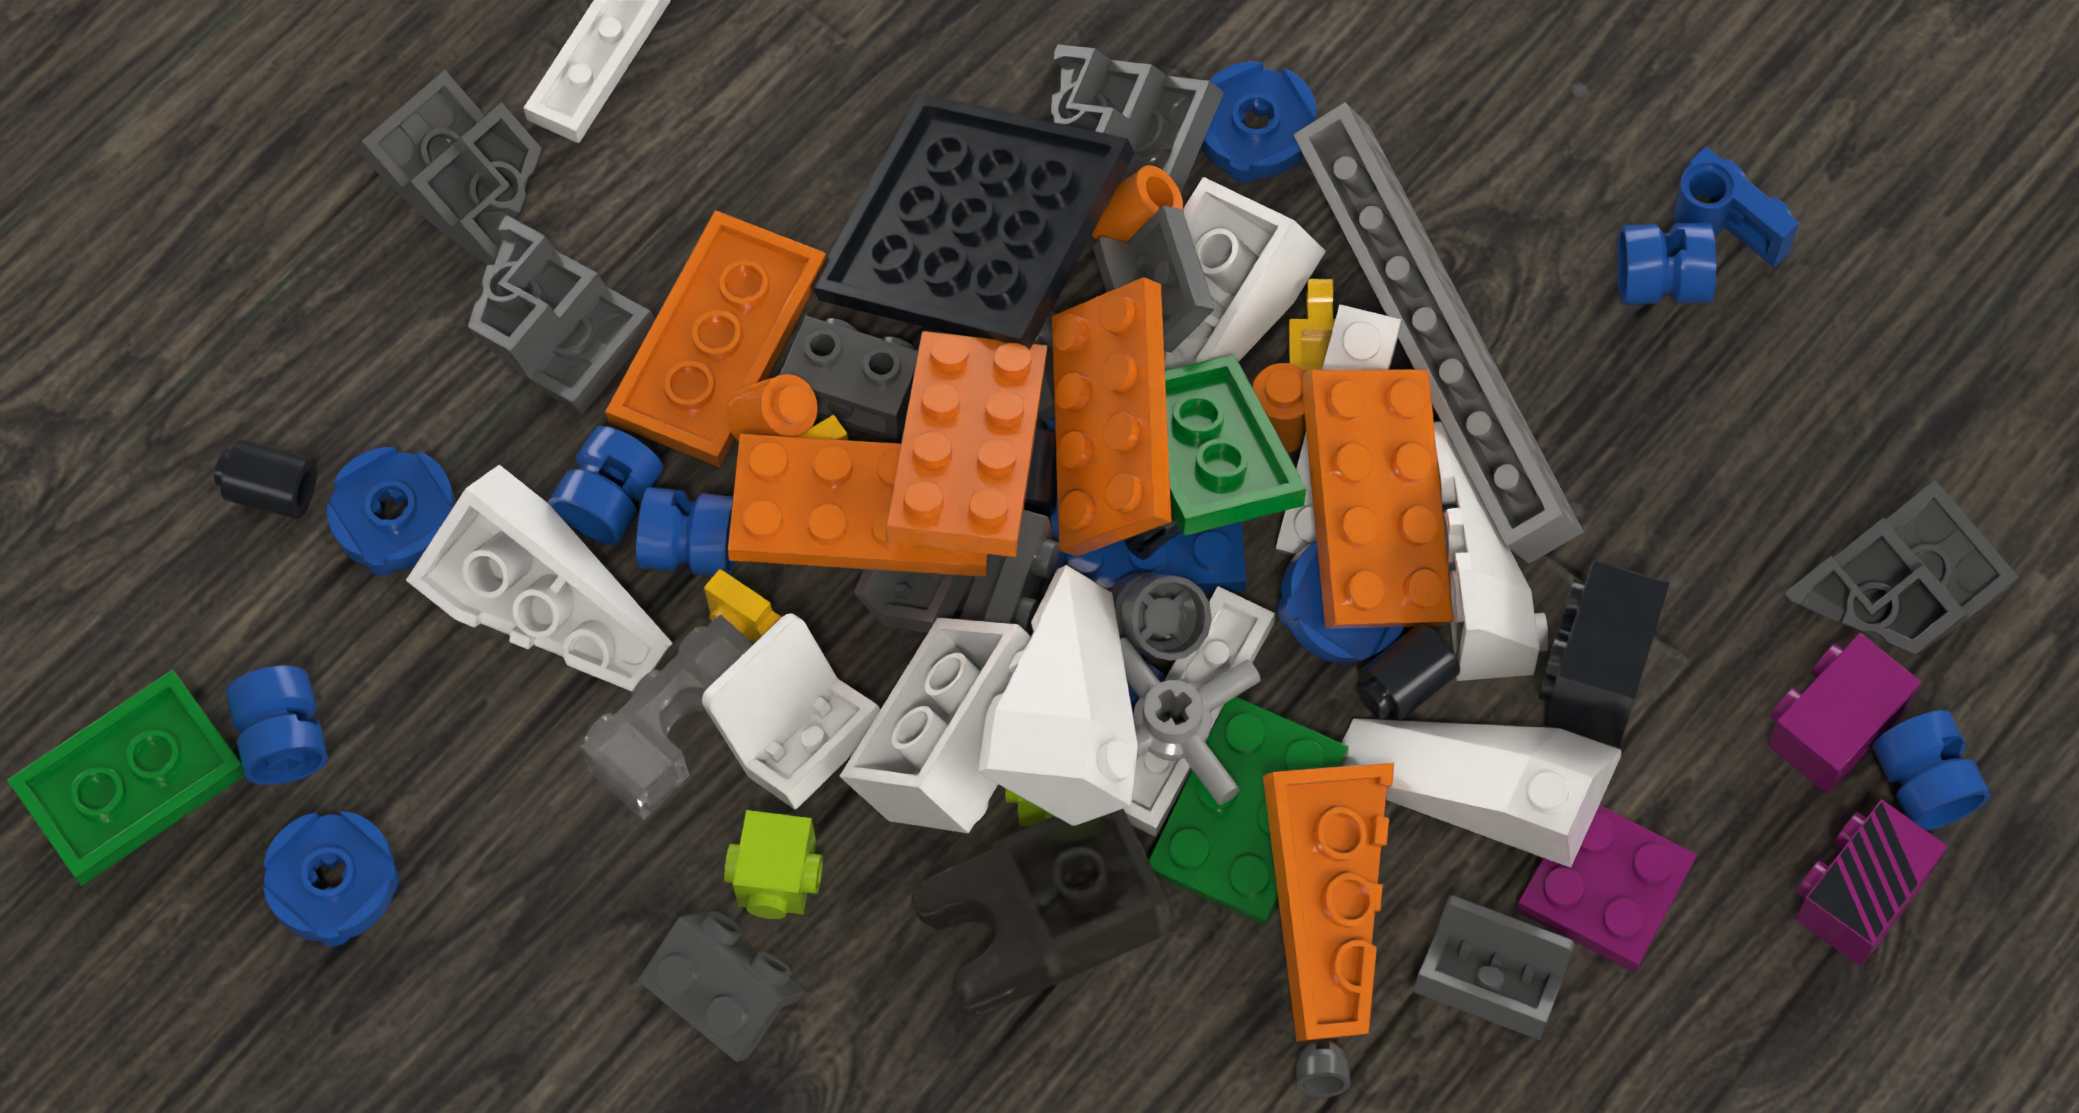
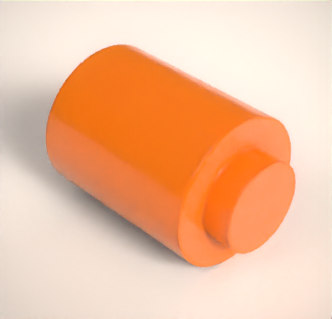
(1136, 202)
(1281, 397)
(773, 408)

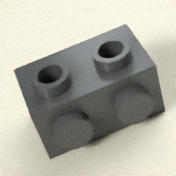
(855, 375)

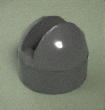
(1322, 1071)

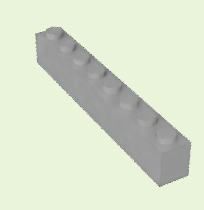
(1438, 335)

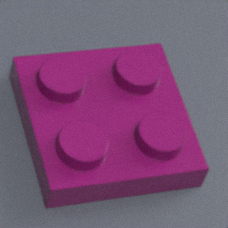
(1613, 891)

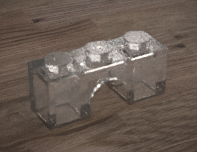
(632, 747)

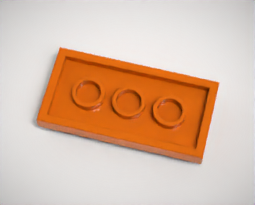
(715, 336)
(1111, 418)
(967, 445)
(1376, 498)
(826, 508)

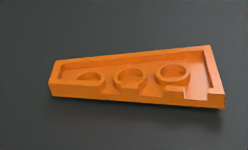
(1326, 866)

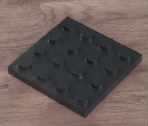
(973, 221)

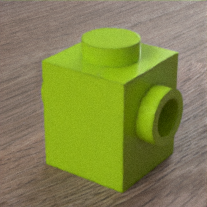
(774, 864)

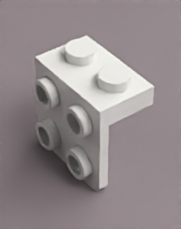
(788, 712)

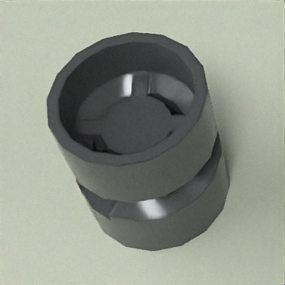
(1161, 614)

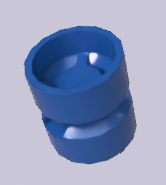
(1666, 263)
(609, 479)
(684, 531)
(276, 725)
(1929, 765)

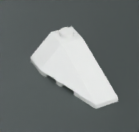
(1496, 780)

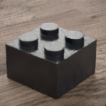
(1601, 652)

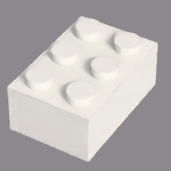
(928, 736)

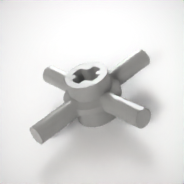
(1194, 706)

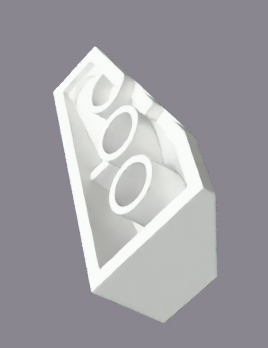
(1252, 268)
(526, 573)
(1491, 601)
(1066, 715)

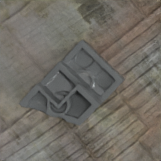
(1136, 101)
(455, 163)
(555, 319)
(1909, 575)

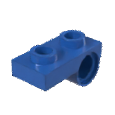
(1739, 206)

